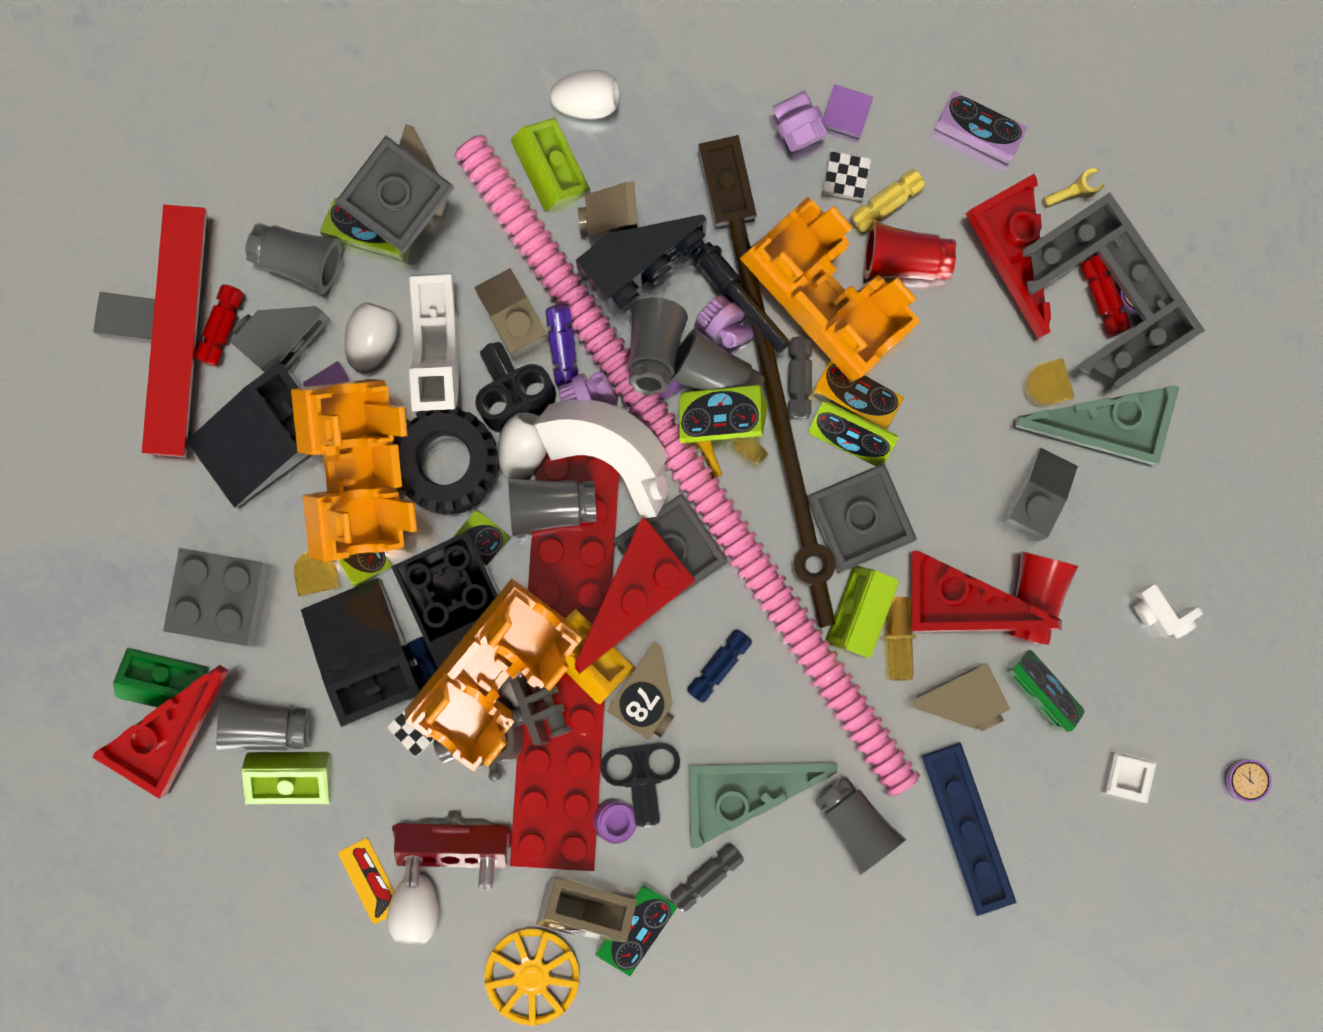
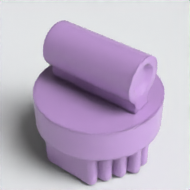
(799, 121)
(721, 323)
(582, 388)

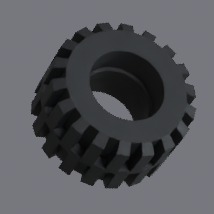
(479, 475)

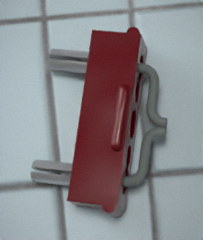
(451, 845)

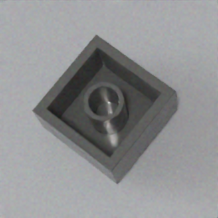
(217, 597)

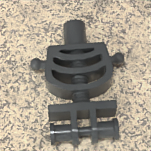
(527, 714)

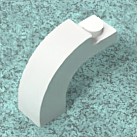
(435, 343)
(614, 437)

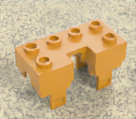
(845, 323)
(354, 433)
(462, 695)

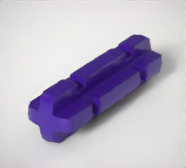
(561, 343)

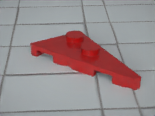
(1007, 227)
(642, 586)
(957, 602)
(158, 744)

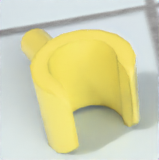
(1080, 188)

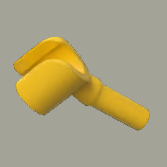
(707, 449)

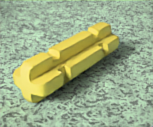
(888, 200)

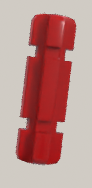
(1106, 296)
(219, 324)

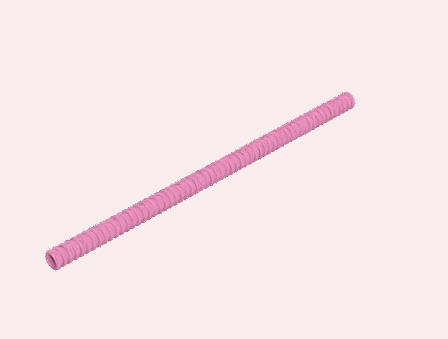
(688, 467)

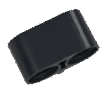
(510, 386)
(642, 778)

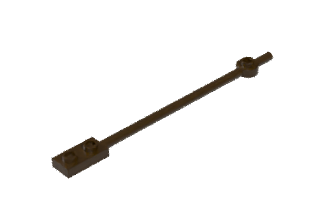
(733, 205)

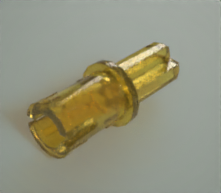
(900, 639)

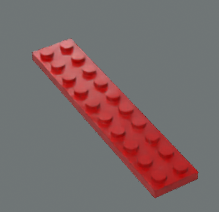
(561, 780)

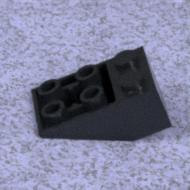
(634, 256)
(251, 436)
(446, 592)
(361, 653)

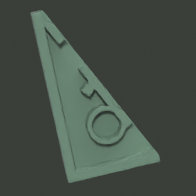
(1122, 425)
(733, 794)

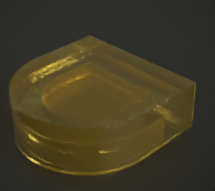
(1049, 383)
(749, 449)
(315, 576)

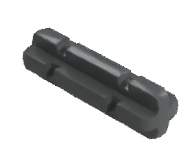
(800, 377)
(707, 877)

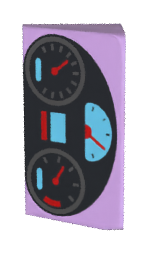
(981, 127)

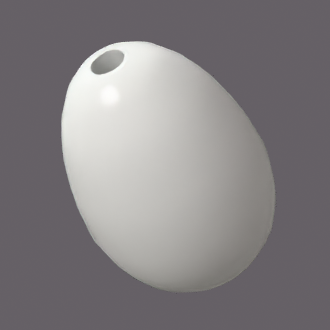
(586, 94)
(369, 336)
(520, 446)
(413, 912)

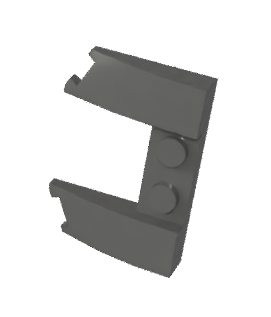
(1110, 234)

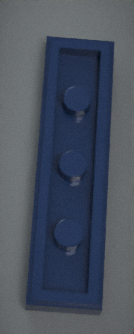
(968, 829)

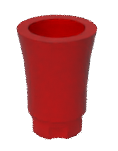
(907, 254)
(1044, 585)

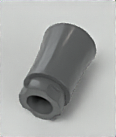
(295, 255)
(654, 343)
(708, 366)
(550, 504)
(259, 725)
(858, 825)

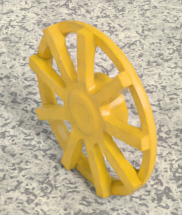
(531, 977)

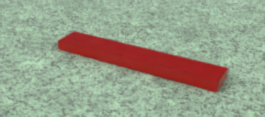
(174, 331)

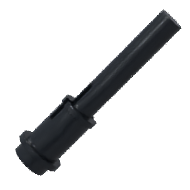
(722, 275)

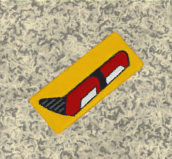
(368, 879)

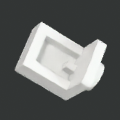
(1156, 611)

